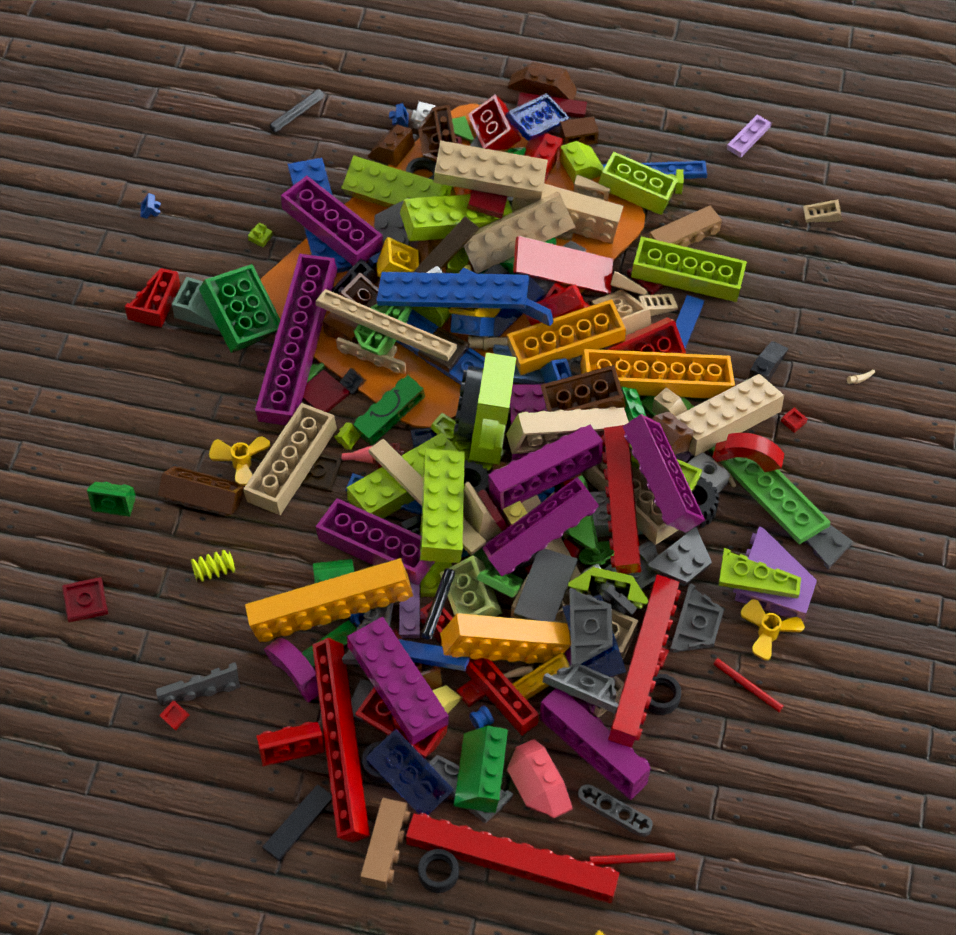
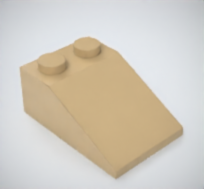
(632, 312)
(477, 514)

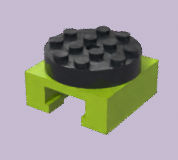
(485, 407)

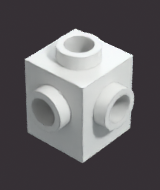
(421, 113)

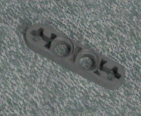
(612, 813)

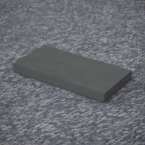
(545, 586)

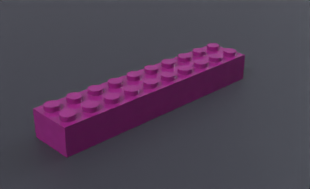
(295, 340)

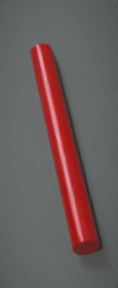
(748, 685)
(632, 858)

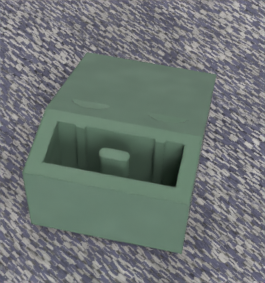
(191, 306)

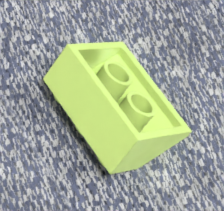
(470, 595)

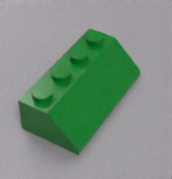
(481, 769)

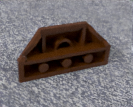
(542, 80)
(436, 128)

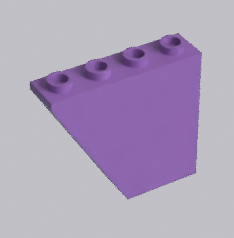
(770, 552)

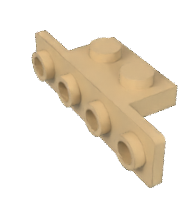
(379, 360)

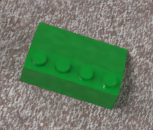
(240, 307)

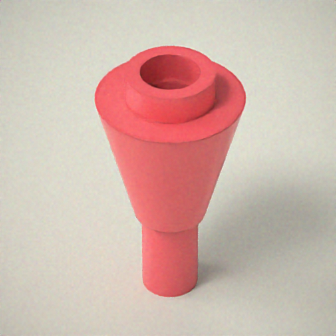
(360, 455)

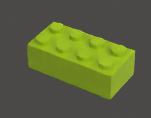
(638, 183)

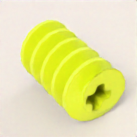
(215, 565)

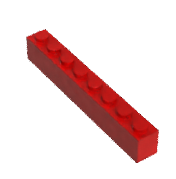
(622, 501)
(492, 682)

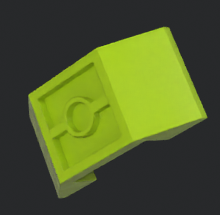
(635, 596)

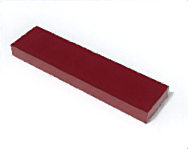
(571, 107)

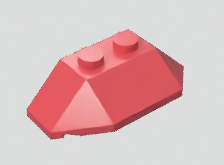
(538, 780)

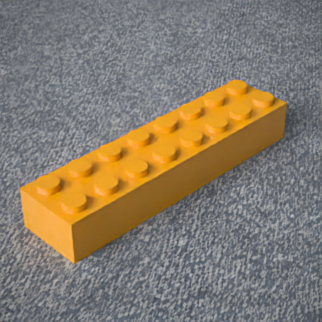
(654, 371)
(329, 600)

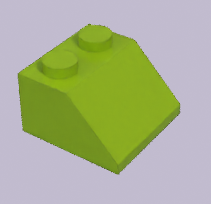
(580, 160)

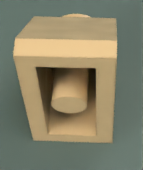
(668, 402)

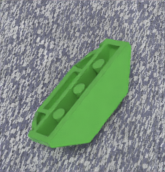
(378, 342)
(585, 531)

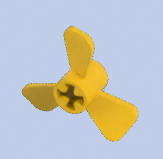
(240, 455)
(754, 613)

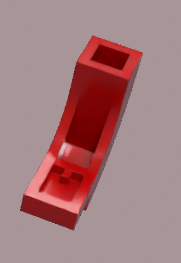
(752, 447)

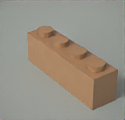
(689, 228)
(384, 843)

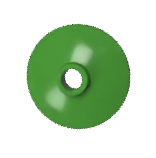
(589, 557)

